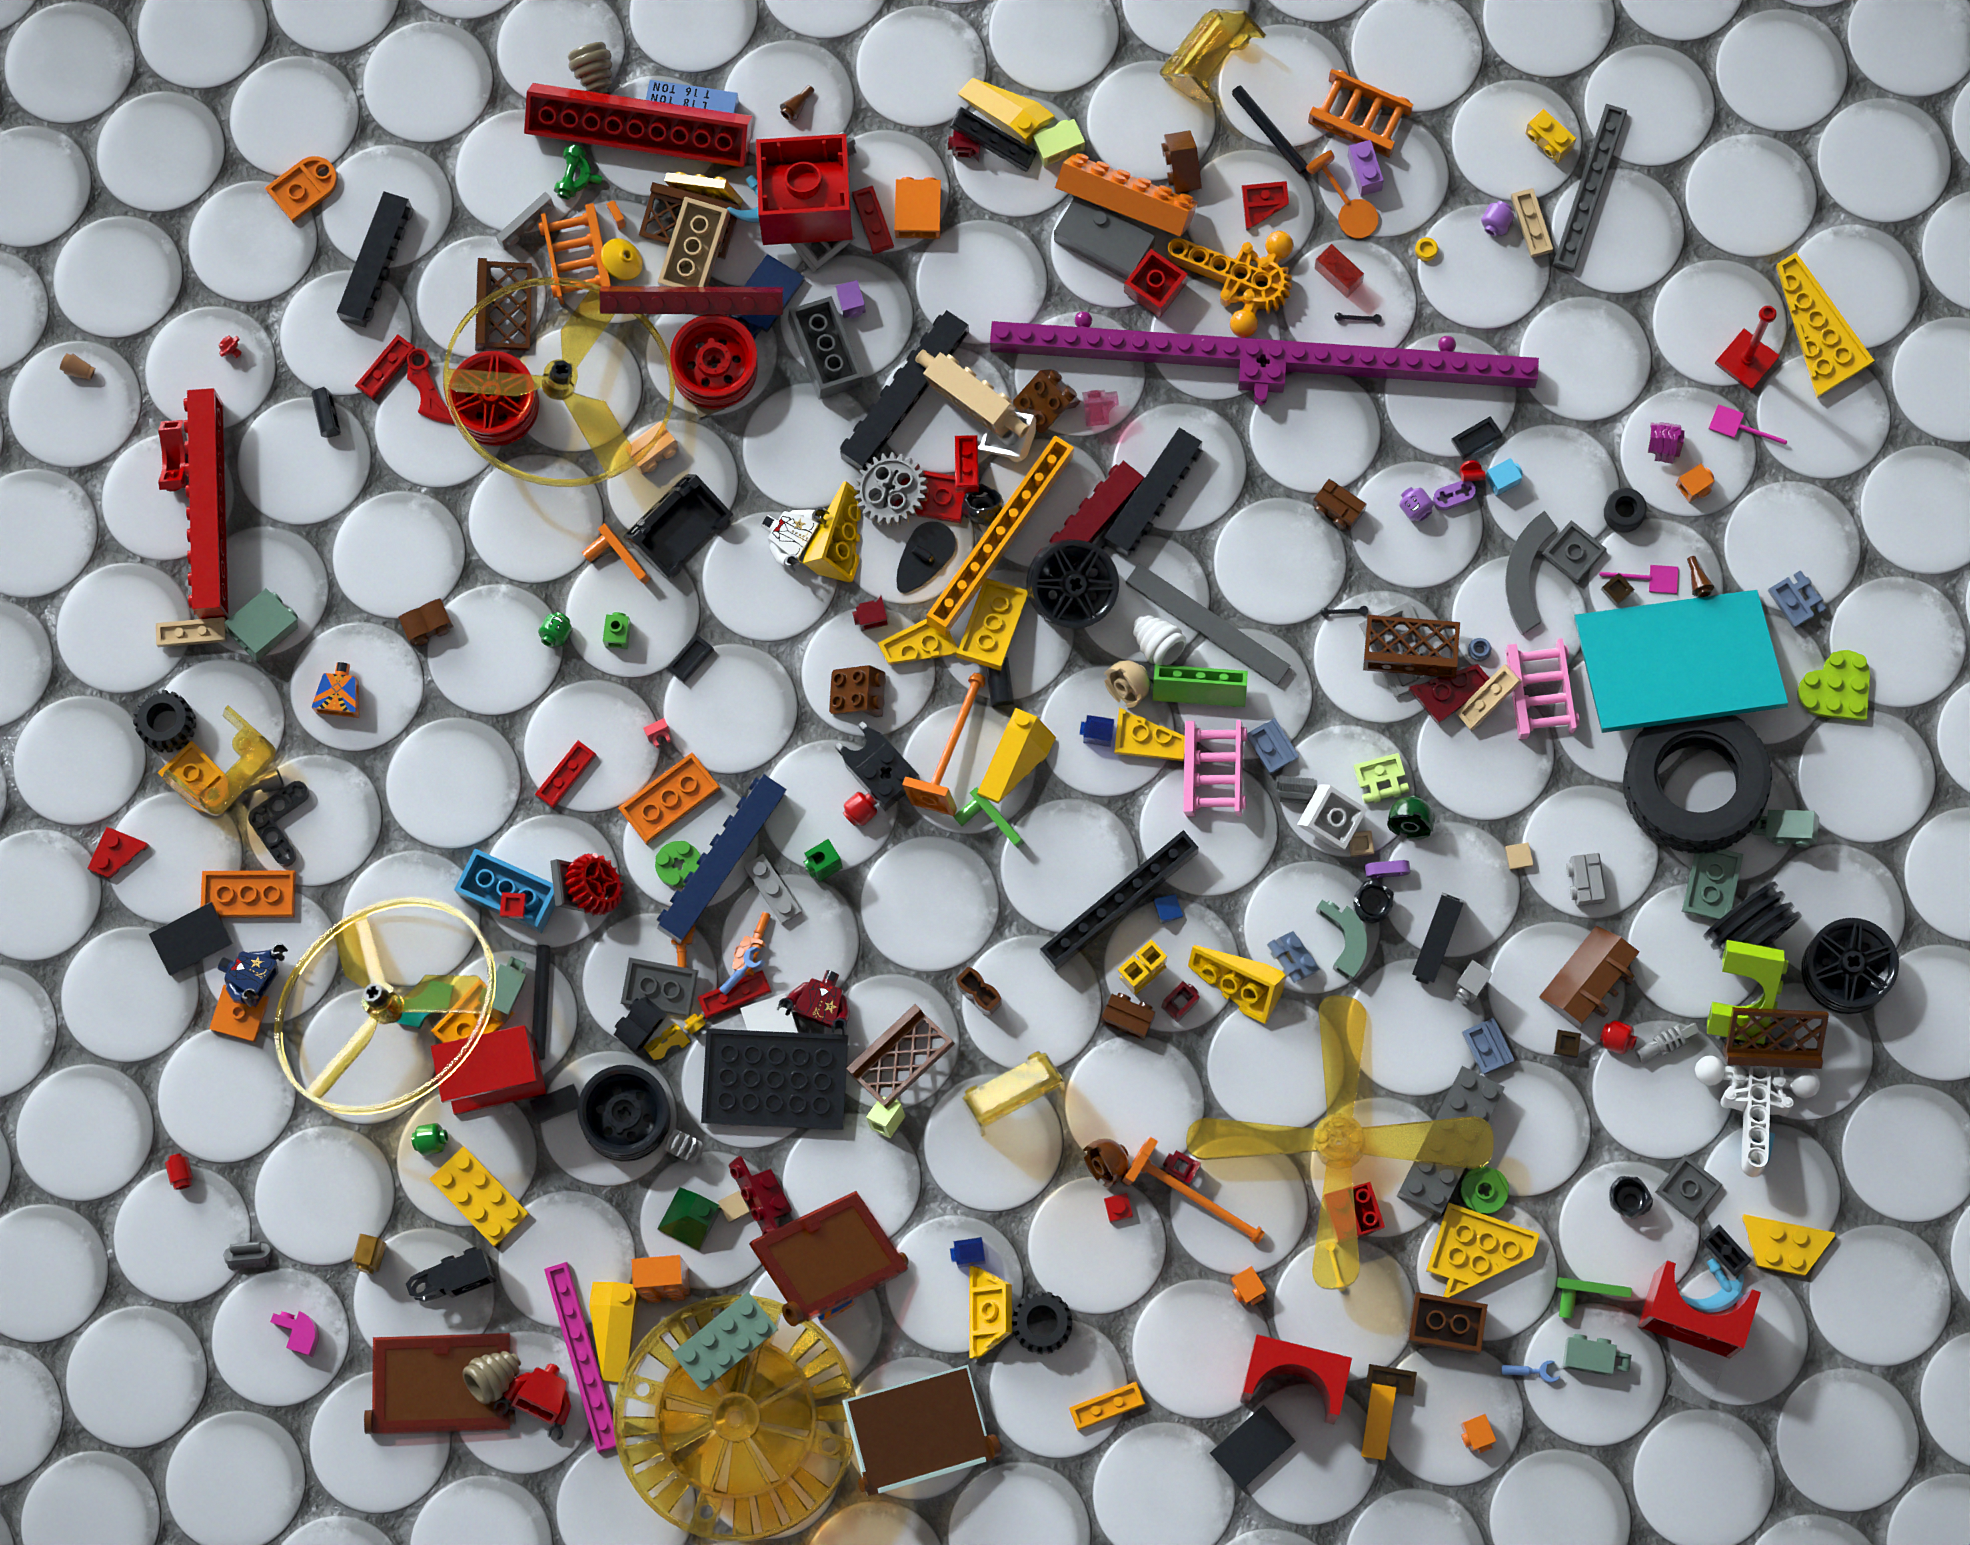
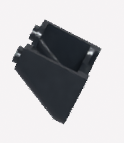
(678, 524)

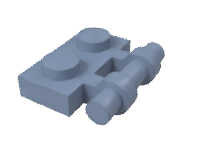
(1792, 603)
(1293, 957)

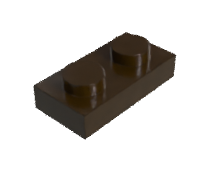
(1401, 1379)

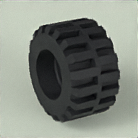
(152, 708)
(1036, 1302)

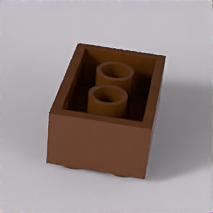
(1447, 1323)

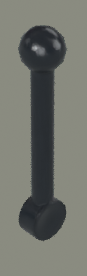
(1376, 318)
(1363, 611)

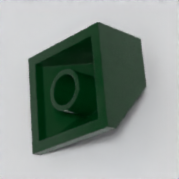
(689, 1218)

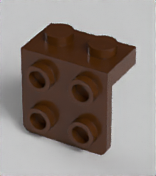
(1046, 398)
(857, 691)

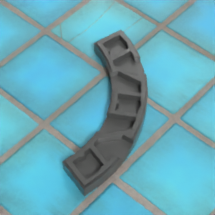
(1518, 571)

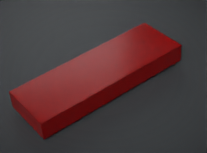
(872, 219)
(384, 367)
(966, 463)
(565, 774)
(744, 991)

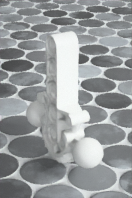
(1772, 1101)

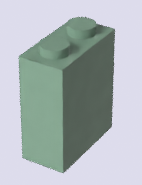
(261, 624)

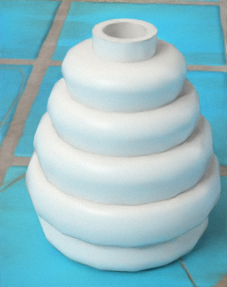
(1158, 640)

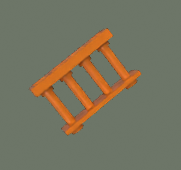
(1344, 128)
(593, 240)

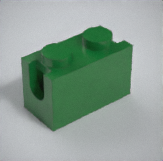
(822, 861)

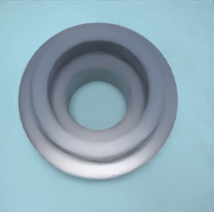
(1479, 642)

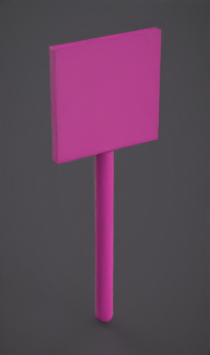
(1728, 421)
(1661, 578)

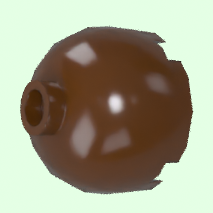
(1106, 1161)

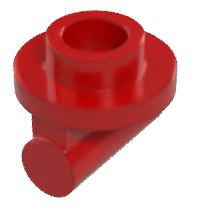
(1471, 471)

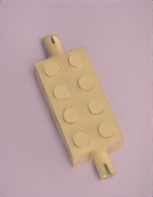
(971, 395)

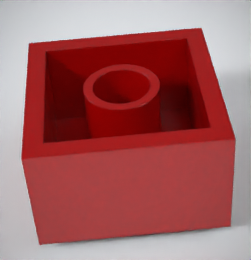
(1155, 283)

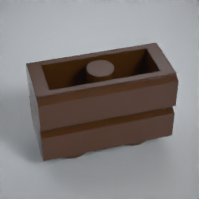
(1339, 505)
(1128, 1016)

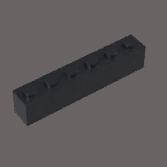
(374, 259)
(1153, 493)

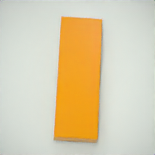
(1106, 1406)
(1378, 1421)

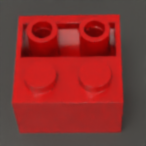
(1366, 1210)

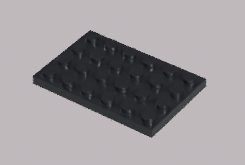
(774, 1079)

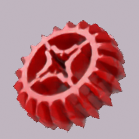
(594, 884)

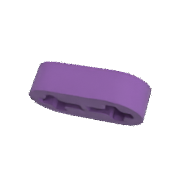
(1455, 500)
(1387, 869)

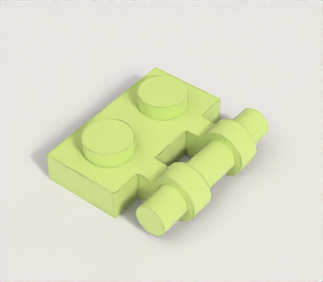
(1380, 771)

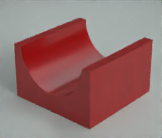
(803, 189)
(496, 1072)
(1673, 1318)
(1323, 1369)

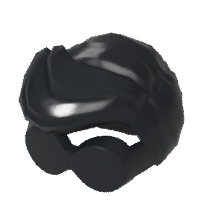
(982, 509)
(1372, 901)
(1630, 1197)

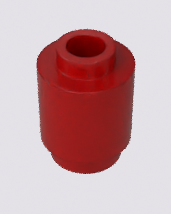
(179, 1171)

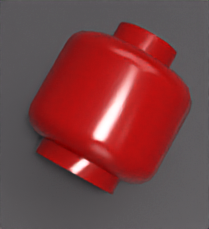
(860, 808)
(1618, 1037)

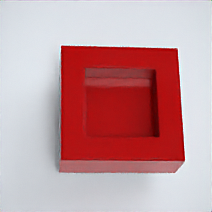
(513, 905)
(1118, 1207)

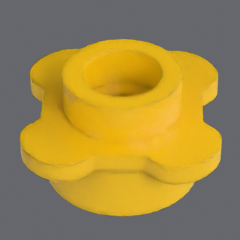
(694, 1023)

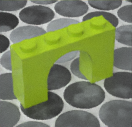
(1756, 962)

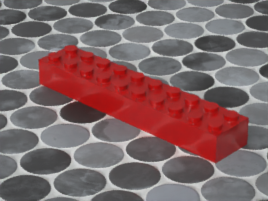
(637, 124)
(207, 504)

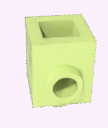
(886, 1120)

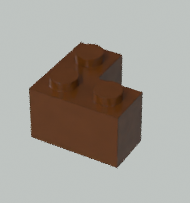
(1182, 156)

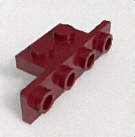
(761, 1194)

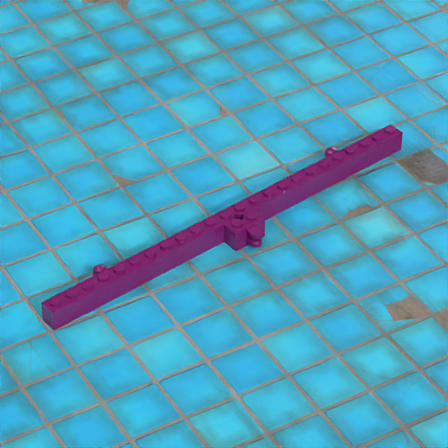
(1277, 355)

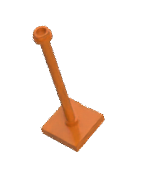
(931, 795)
(1143, 1164)

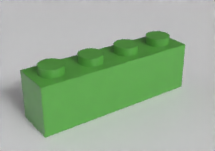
(1200, 685)

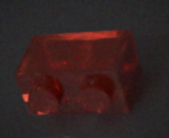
(1339, 270)

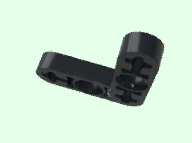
(269, 822)

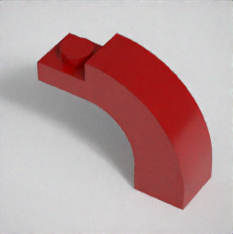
(172, 443)

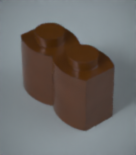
(426, 622)
(984, 995)

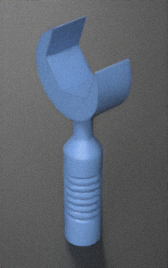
(739, 974)
(1526, 1371)

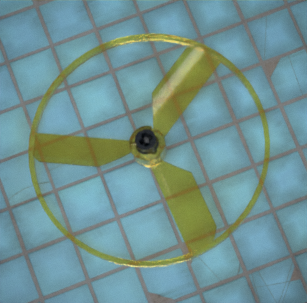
(559, 383)
(385, 1004)

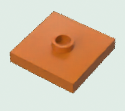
(237, 1018)

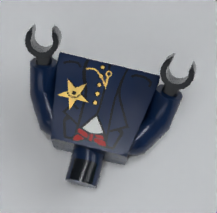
(251, 974)

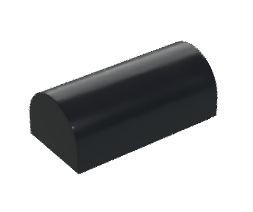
(325, 412)
(1000, 685)
(1726, 1250)

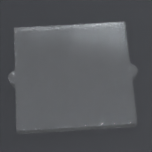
(1693, 1383)

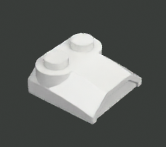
(1010, 444)

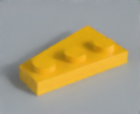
(700, 184)
(917, 644)
(1145, 739)

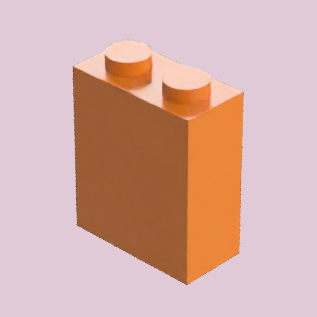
(918, 208)

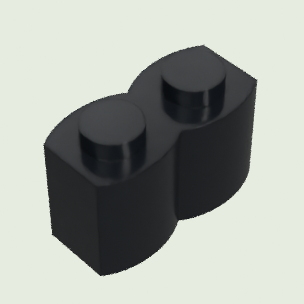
(639, 1024)

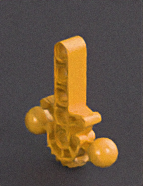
(1243, 322)

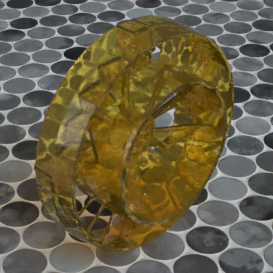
(747, 1478)

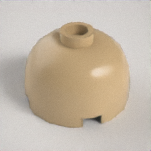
(1127, 682)

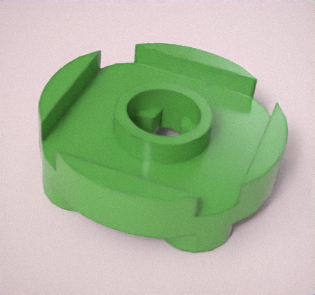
(665, 859)
(1487, 1177)

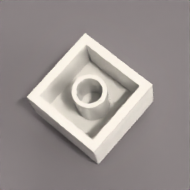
(1332, 816)

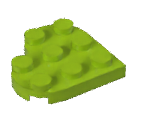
(1838, 688)

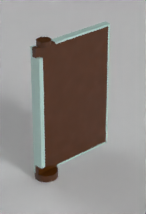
(918, 1430)

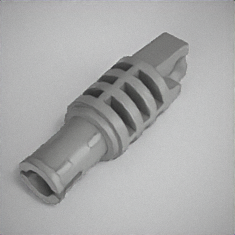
(1667, 1041)

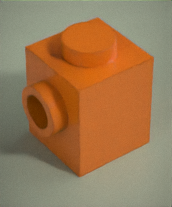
(1696, 483)
(1248, 1287)
(1478, 1434)

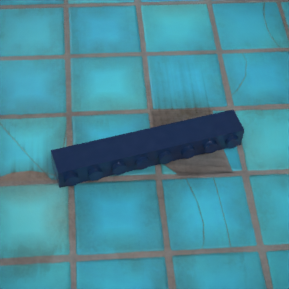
(721, 859)

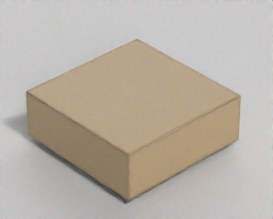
(1361, 844)
(1518, 856)
(733, 1206)

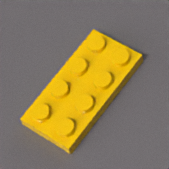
(992, 624)
(479, 1196)

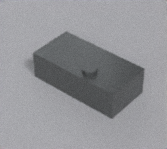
(1103, 237)
(825, 347)

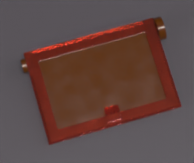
(828, 1258)
(423, 1389)

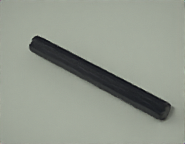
(1269, 129)
(541, 998)

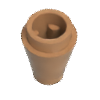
(75, 366)

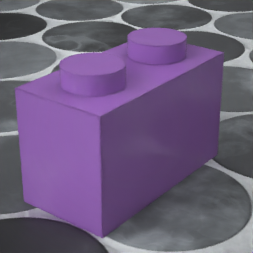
(1365, 168)

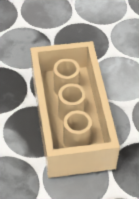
(694, 245)

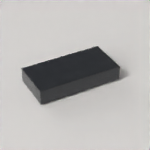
(1476, 437)
(690, 658)
(555, 1103)

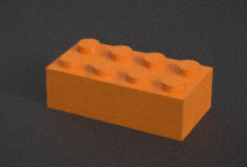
(661, 1278)

